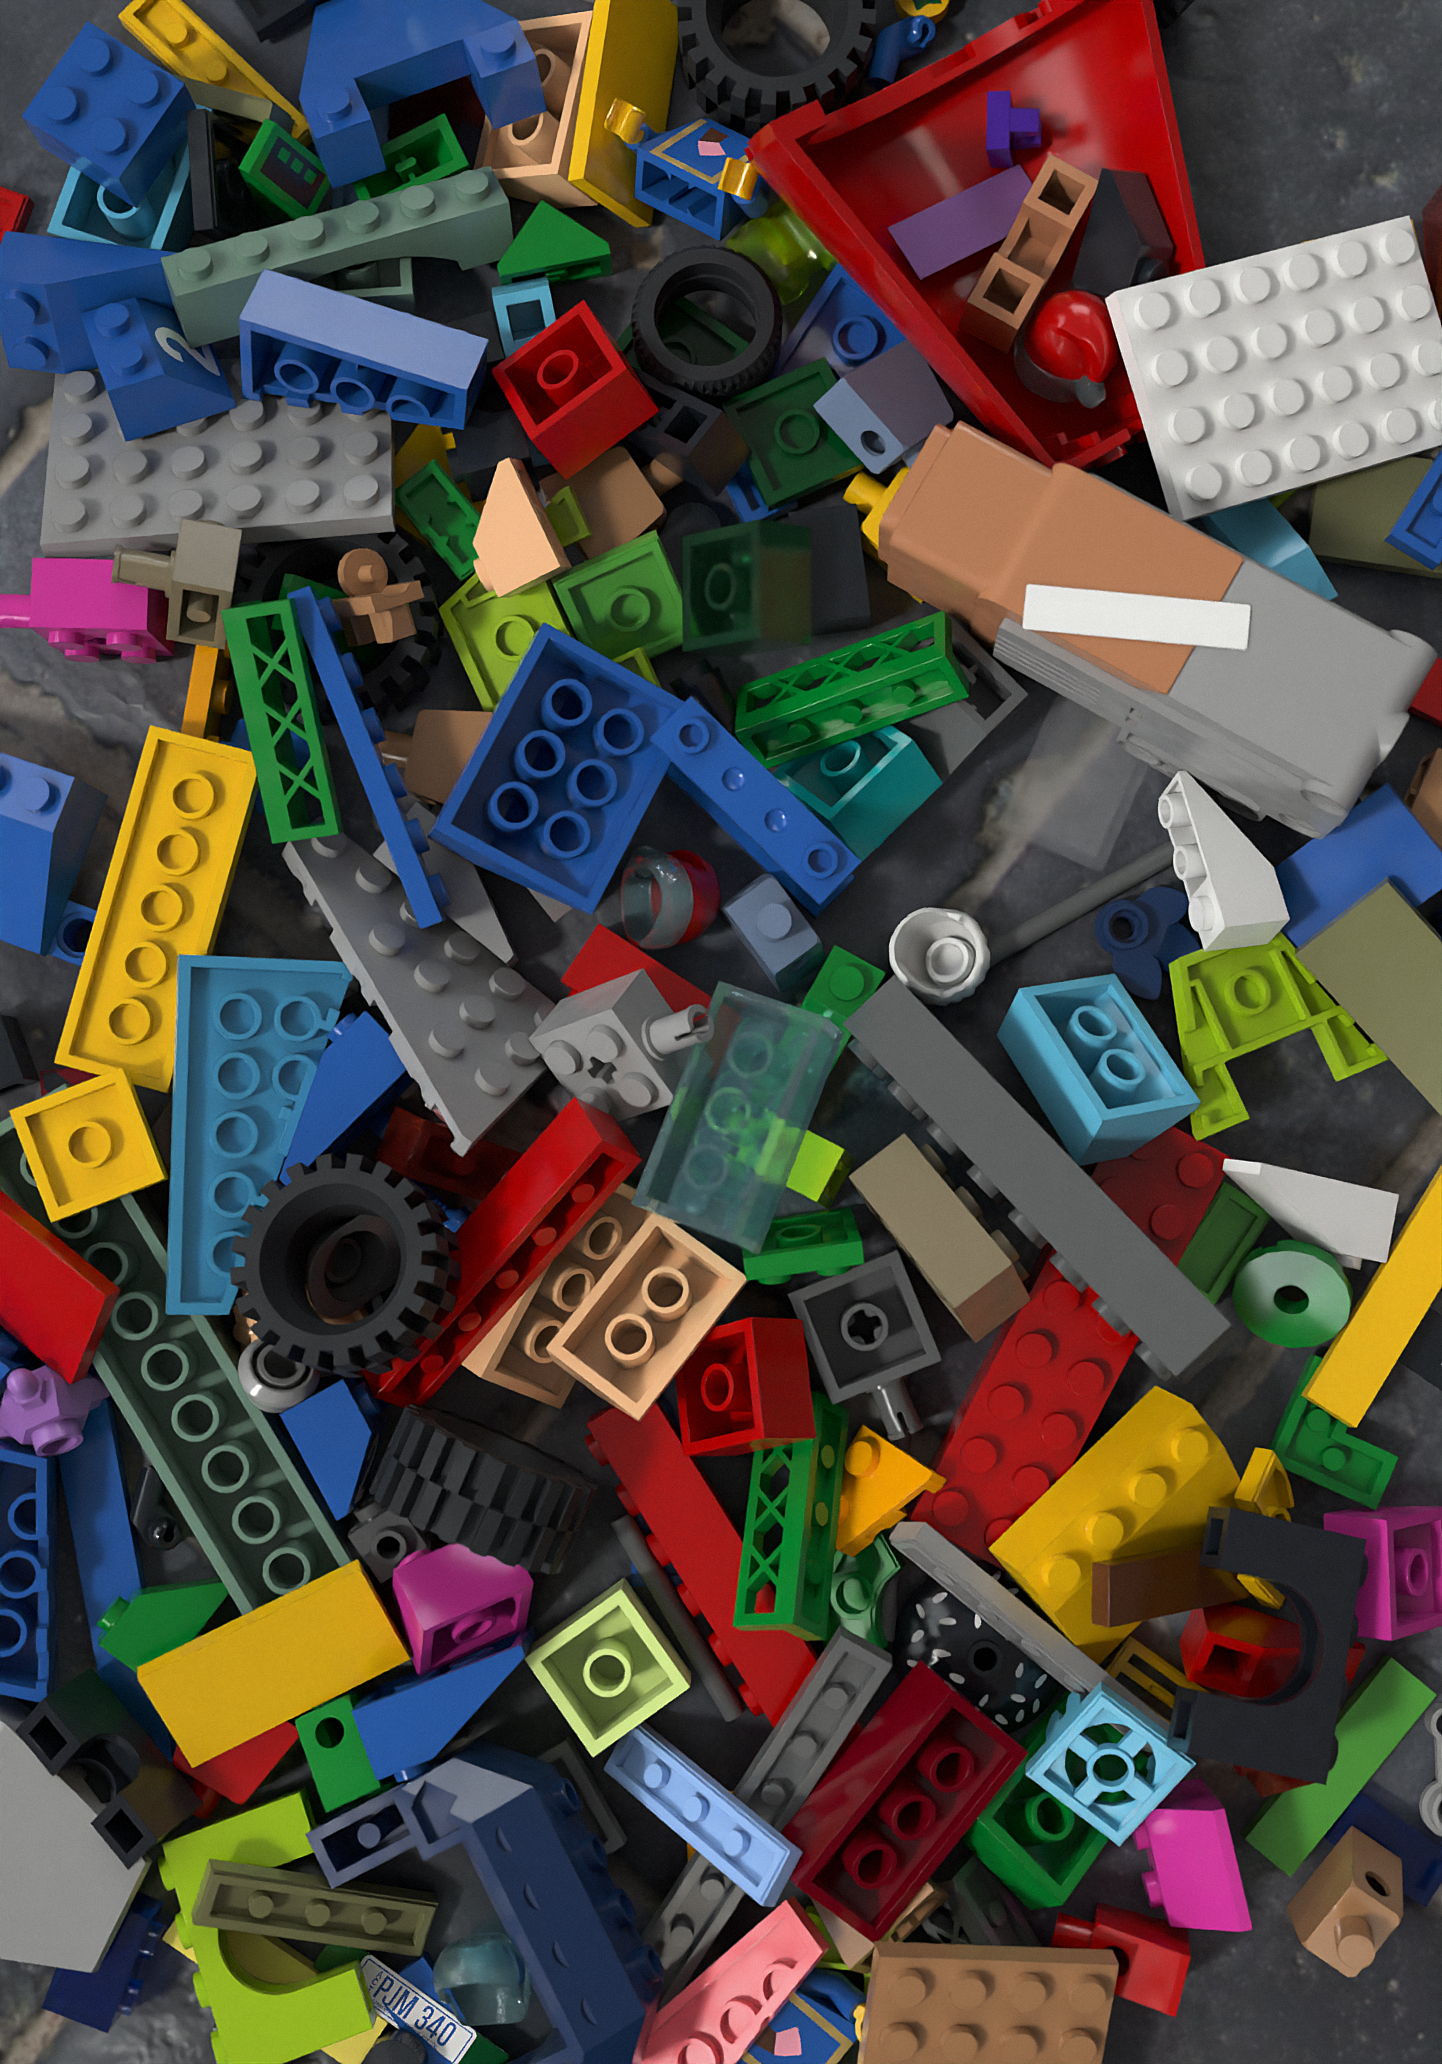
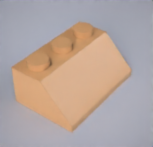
(536, 152)
(646, 1316)

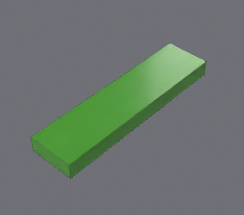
(1366, 1734)

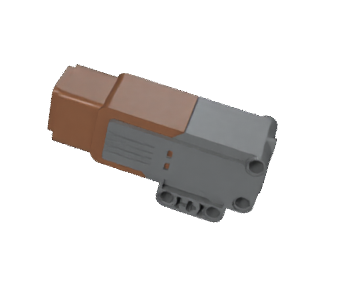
(1259, 728)

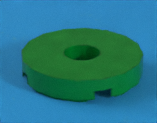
(1285, 1321)

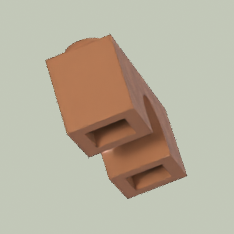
(1028, 254)

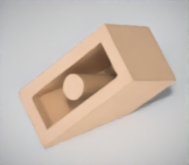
(515, 535)

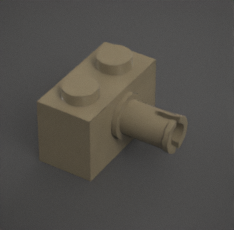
(194, 577)

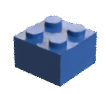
(110, 114)

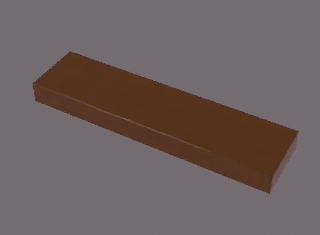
(1158, 1586)

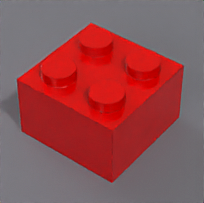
(574, 390)
(746, 1389)

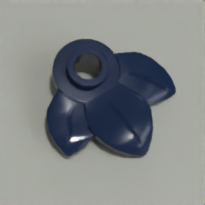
(1153, 942)

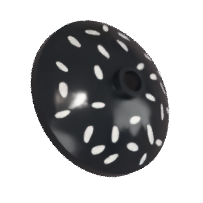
(946, 1636)

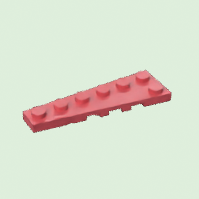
(739, 1993)

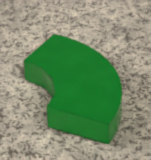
(860, 1588)

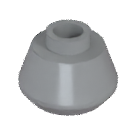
(273, 1380)

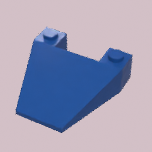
(391, 49)

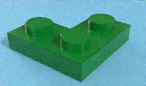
(1320, 1449)

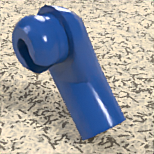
(897, 45)

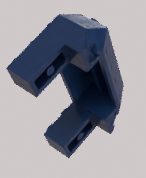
(541, 1879)

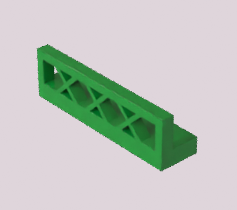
(849, 700)
(270, 725)
(809, 1522)

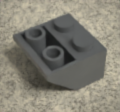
(960, 728)

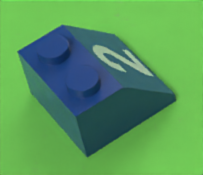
(152, 370)
(340, 1440)

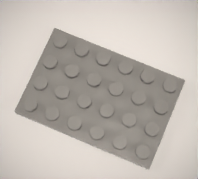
(252, 468)

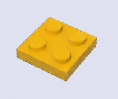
(88, 1144)

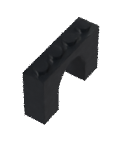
(1296, 1724)

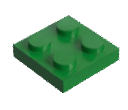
(806, 1243)

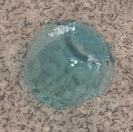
(483, 1980)

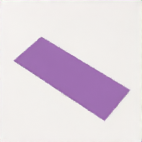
(962, 222)

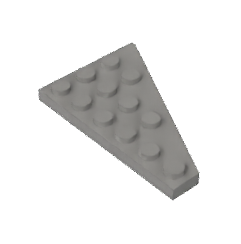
(450, 1001)

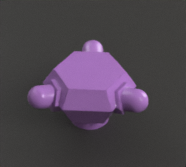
(47, 1410)

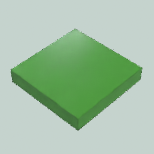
(624, 599)

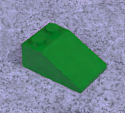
(1032, 1836)

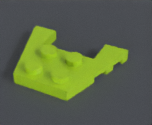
(496, 631)
(1247, 1000)

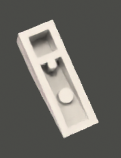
(1322, 1211)

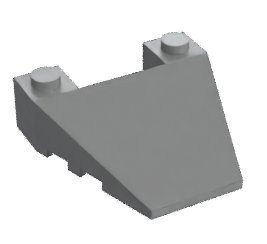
(57, 1875)

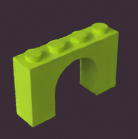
(253, 2016)

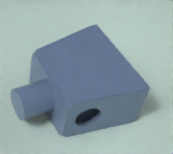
(886, 408)
(774, 931)

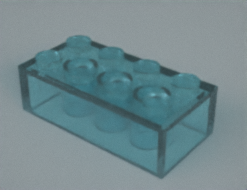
(739, 1117)

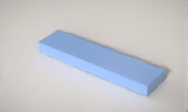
(704, 1813)

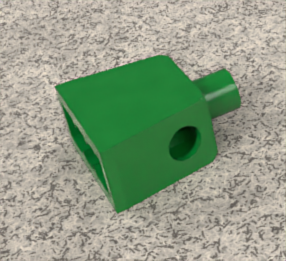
(337, 1763)

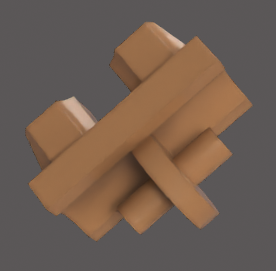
(373, 607)

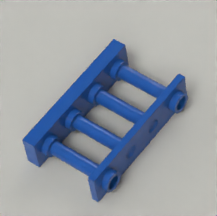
(755, 808)

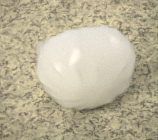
(939, 955)

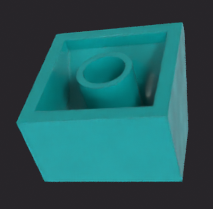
(862, 786)

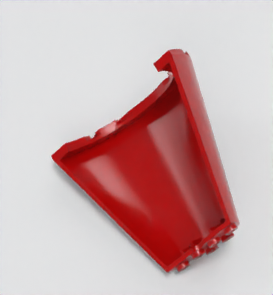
(857, 171)

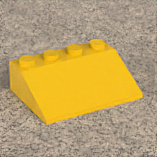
(1126, 1496)

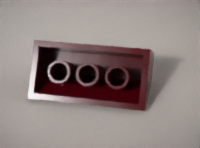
(899, 1801)

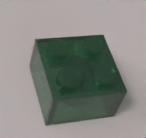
(746, 589)

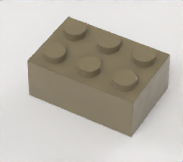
(943, 1235)

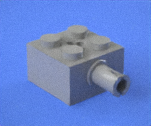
(620, 1045)

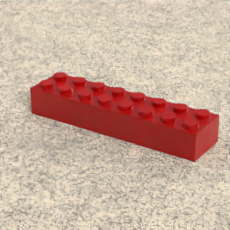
(1057, 1358)

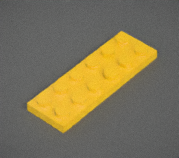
(157, 903)

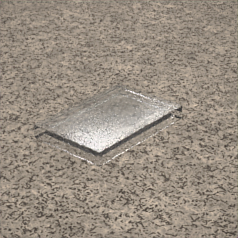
(1075, 786)

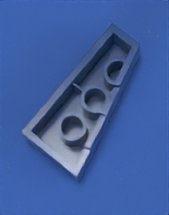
(356, 354)
(28, 1572)

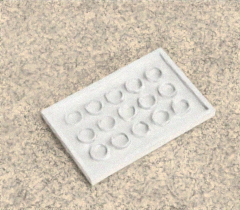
(1284, 367)

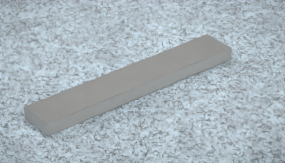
(1009, 1615)

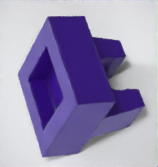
(1009, 129)

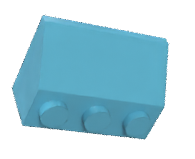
(1095, 1066)

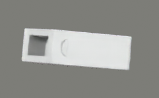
(1226, 877)

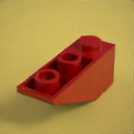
(1245, 1650)

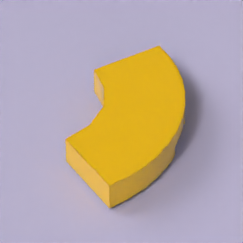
(1268, 1493)

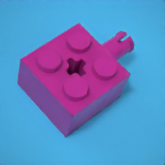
(87, 614)

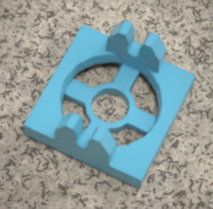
(1164, 1767)

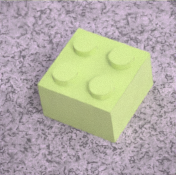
(608, 1667)

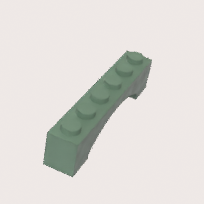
(448, 218)

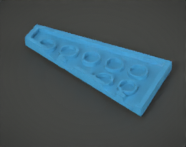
(240, 1082)

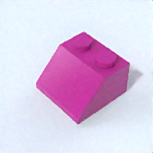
(1403, 1568)
(457, 1603)
(1192, 1861)

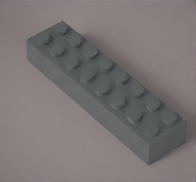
(1050, 1191)

